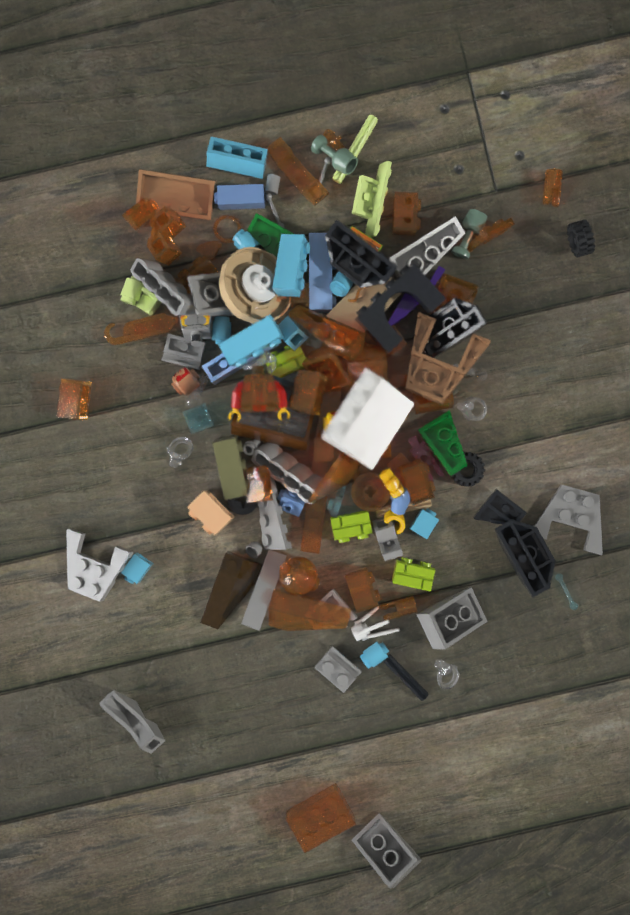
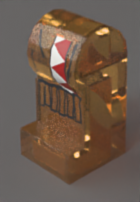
(259, 484)

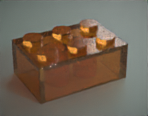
(320, 817)

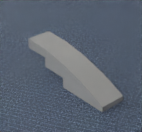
(263, 590)

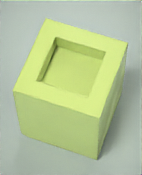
(148, 302)

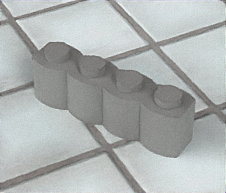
(163, 286)
(286, 469)

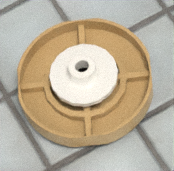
(248, 283)

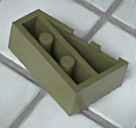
(231, 466)

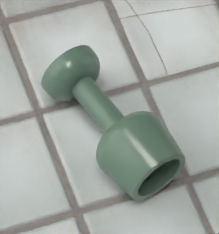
(342, 160)
(473, 223)

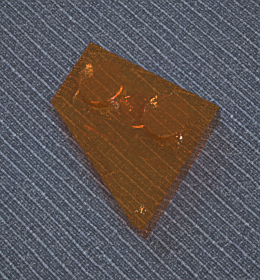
(489, 233)

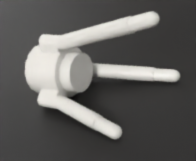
(362, 631)

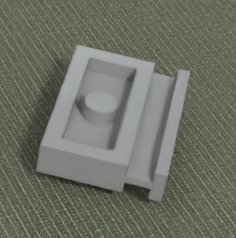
(182, 353)
(338, 669)

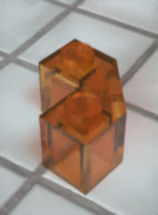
(165, 227)

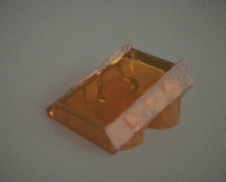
(453, 287)

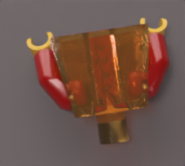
(259, 394)

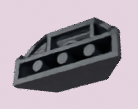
(357, 257)
(453, 325)
(527, 555)

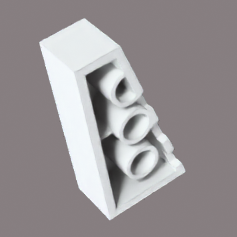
(429, 248)

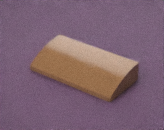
(181, 193)

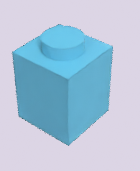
(292, 333)
(424, 522)
(136, 568)

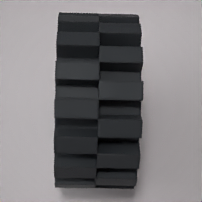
(581, 238)
(477, 474)

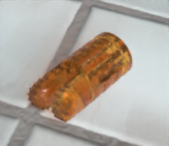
(552, 187)
(403, 606)

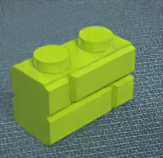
(288, 361)
(351, 525)
(413, 574)

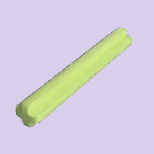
(358, 143)

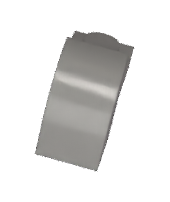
(387, 539)

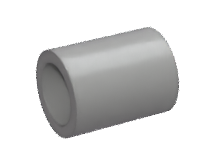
(272, 184)

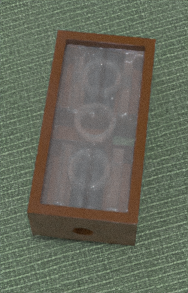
(268, 428)

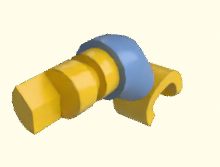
(400, 500)

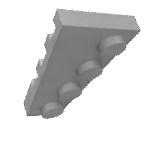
(271, 524)

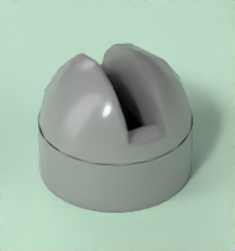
(254, 549)

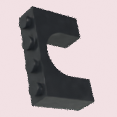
(373, 317)

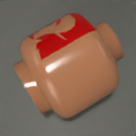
(185, 381)

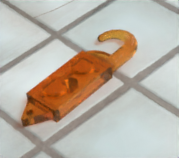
(142, 328)

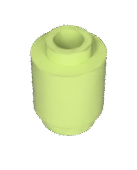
(131, 291)

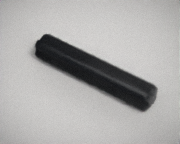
(405, 677)

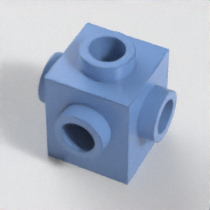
(290, 502)

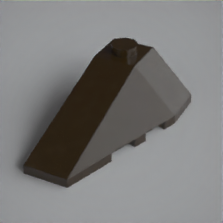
(232, 584)

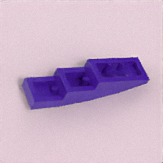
(408, 303)

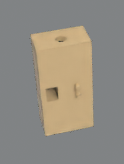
(346, 311)

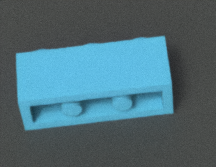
(236, 157)
(291, 265)
(251, 341)

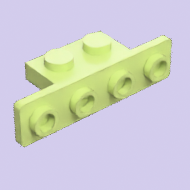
(371, 196)

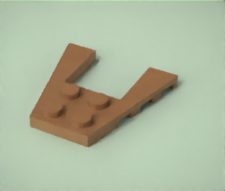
(431, 376)

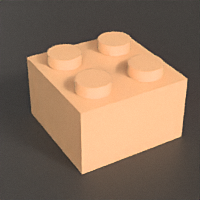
(210, 512)

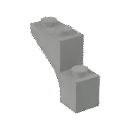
(130, 716)

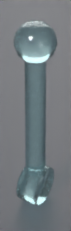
(573, 605)

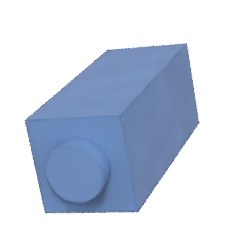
(240, 196)

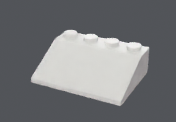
(367, 419)

